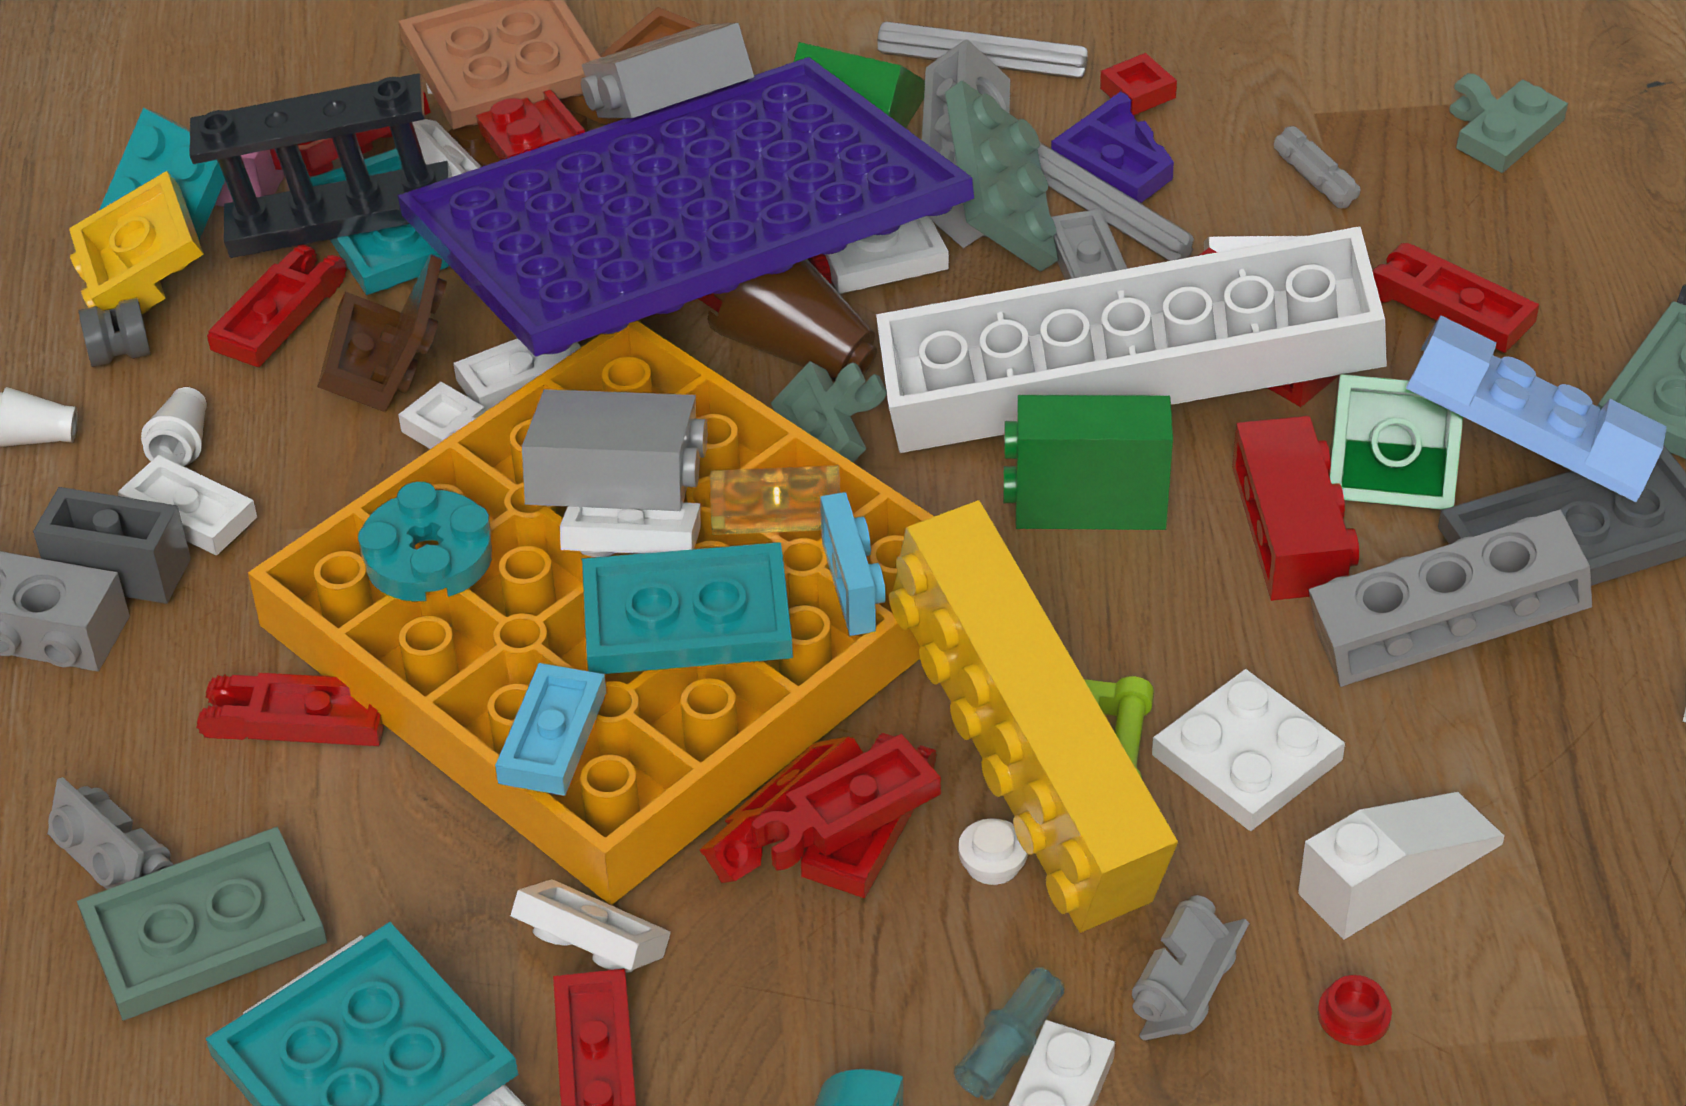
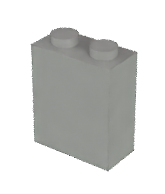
(666, 71)
(613, 450)

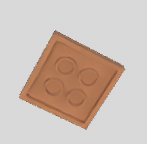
(497, 53)

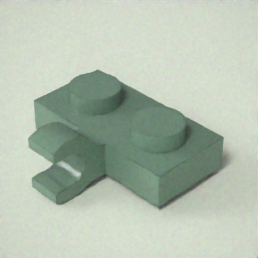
(1504, 127)
(827, 408)

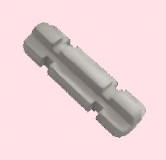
(1317, 167)

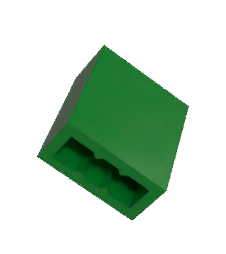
(1089, 462)

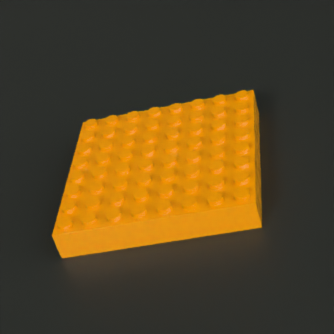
(667, 742)

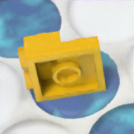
(135, 245)

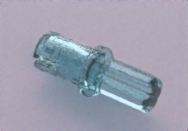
(1009, 1034)

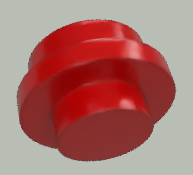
(1355, 1011)

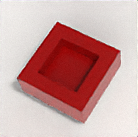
(1141, 81)

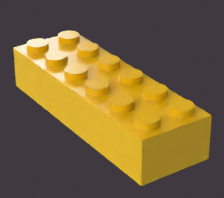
(1030, 718)

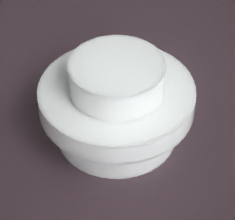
(991, 851)

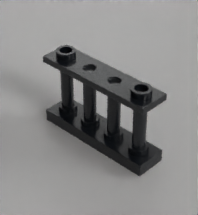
(326, 210)

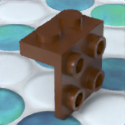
(376, 345)

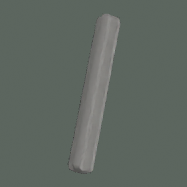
(1001, 50)
(1117, 207)

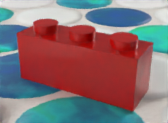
(1292, 505)

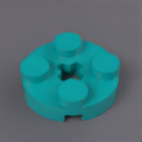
(421, 515)

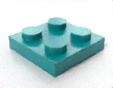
(165, 146)

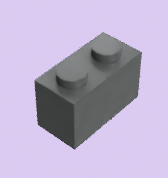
(117, 535)

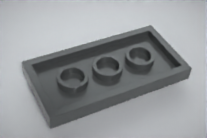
(1609, 528)

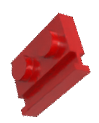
(522, 126)

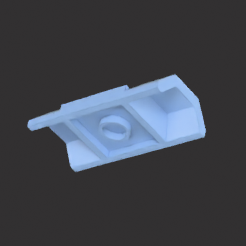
(1556, 422)

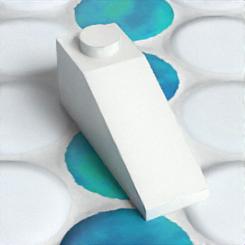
(1390, 856)

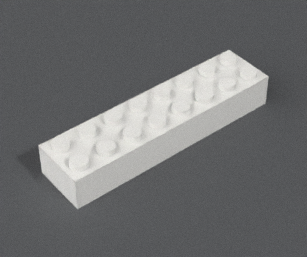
(1150, 329)

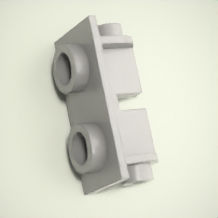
(101, 836)
(1177, 992)

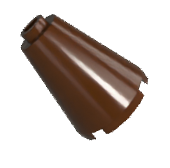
(797, 320)

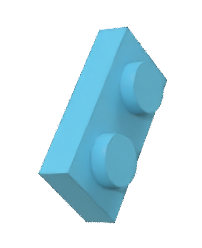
(846, 547)
(551, 729)

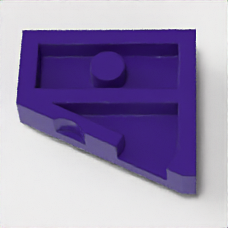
(1117, 149)

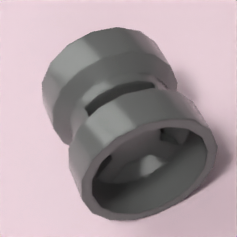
(100, 334)

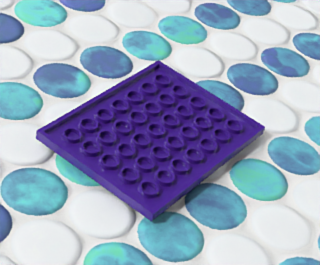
(680, 204)

